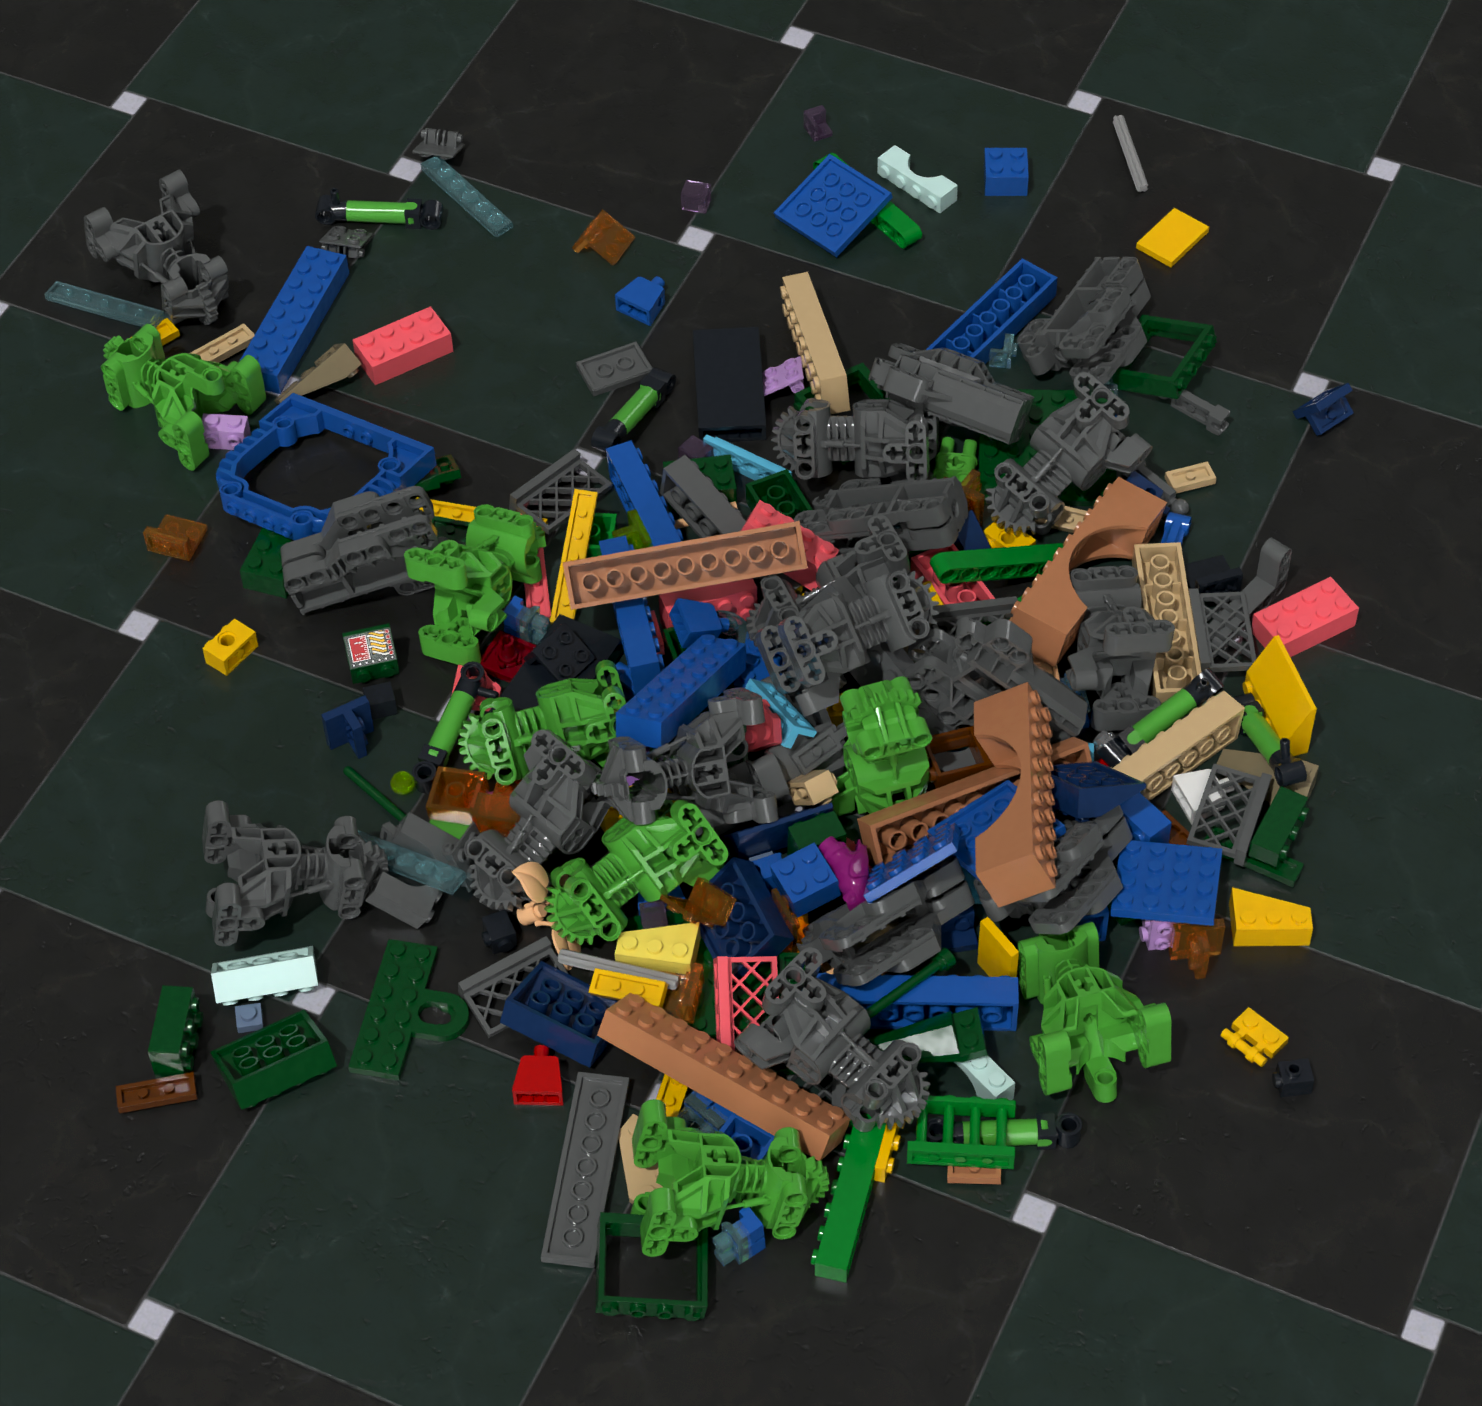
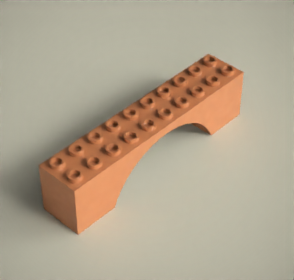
(1109, 530)
(1018, 848)

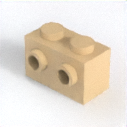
(813, 788)

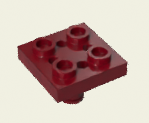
(505, 652)

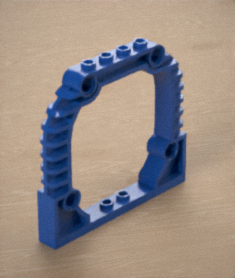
(299, 417)

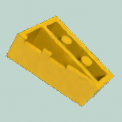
(1268, 921)

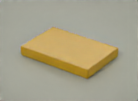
(1172, 237)
(995, 952)

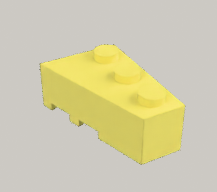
(660, 948)

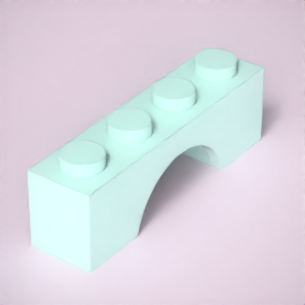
(933, 191)
(988, 1078)

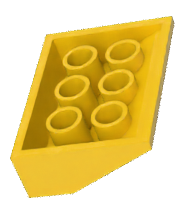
(1282, 695)

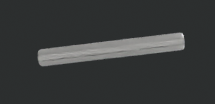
(1130, 153)
(591, 962)

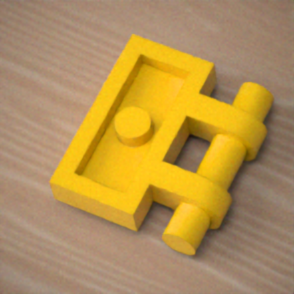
(1257, 1031)

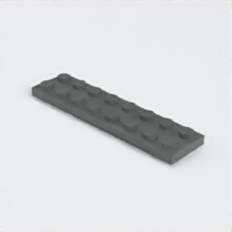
(585, 1169)

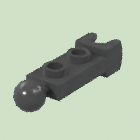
(1202, 411)
(1177, 505)

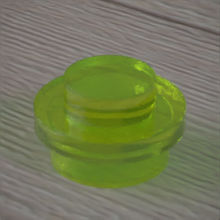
(402, 782)

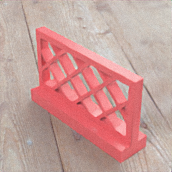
(724, 993)

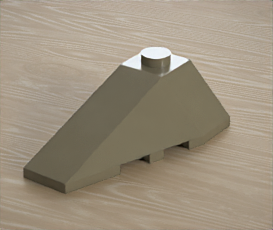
(330, 367)
(1255, 764)

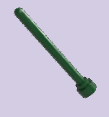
(374, 793)
(942, 961)

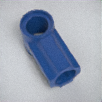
(1176, 528)

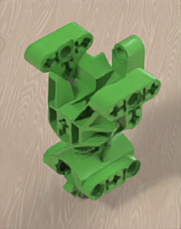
(178, 388)
(475, 580)
(565, 707)
(883, 747)
(640, 860)
(1086, 1014)
(708, 1171)

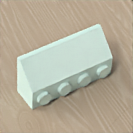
(264, 975)

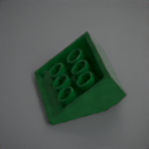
(274, 1059)

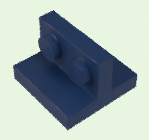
(1326, 408)
(349, 725)
(959, 932)

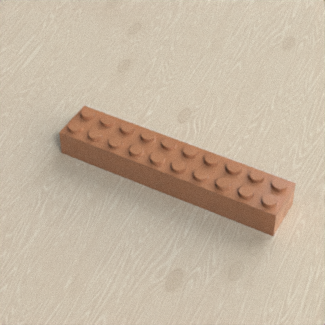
(685, 565)
(908, 821)
(722, 1074)

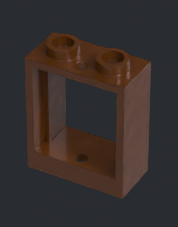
(950, 741)

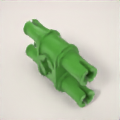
(955, 464)

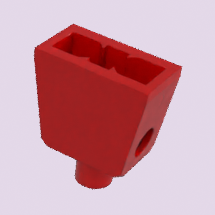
(538, 1079)

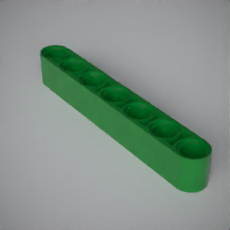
(891, 220)
(992, 563)

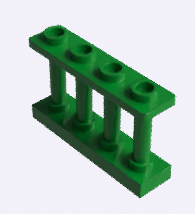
(964, 1155)

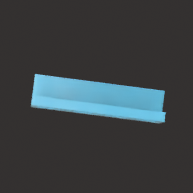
(742, 460)
(791, 720)

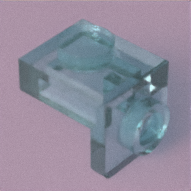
(1003, 357)

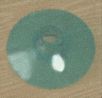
(737, 627)

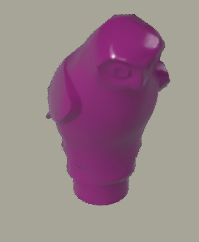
(849, 868)

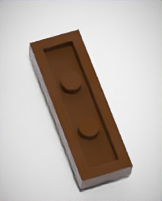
(156, 1092)

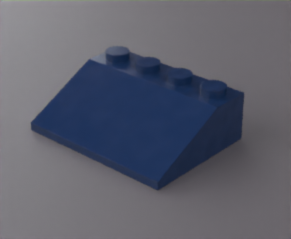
(1091, 789)
(769, 836)
(754, 923)
(558, 1013)

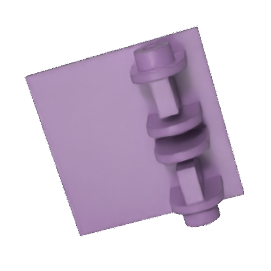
(786, 374)

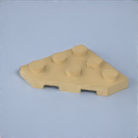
(637, 1179)

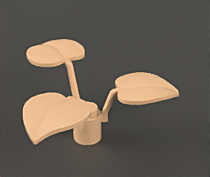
(534, 882)

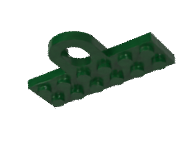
(395, 1009)

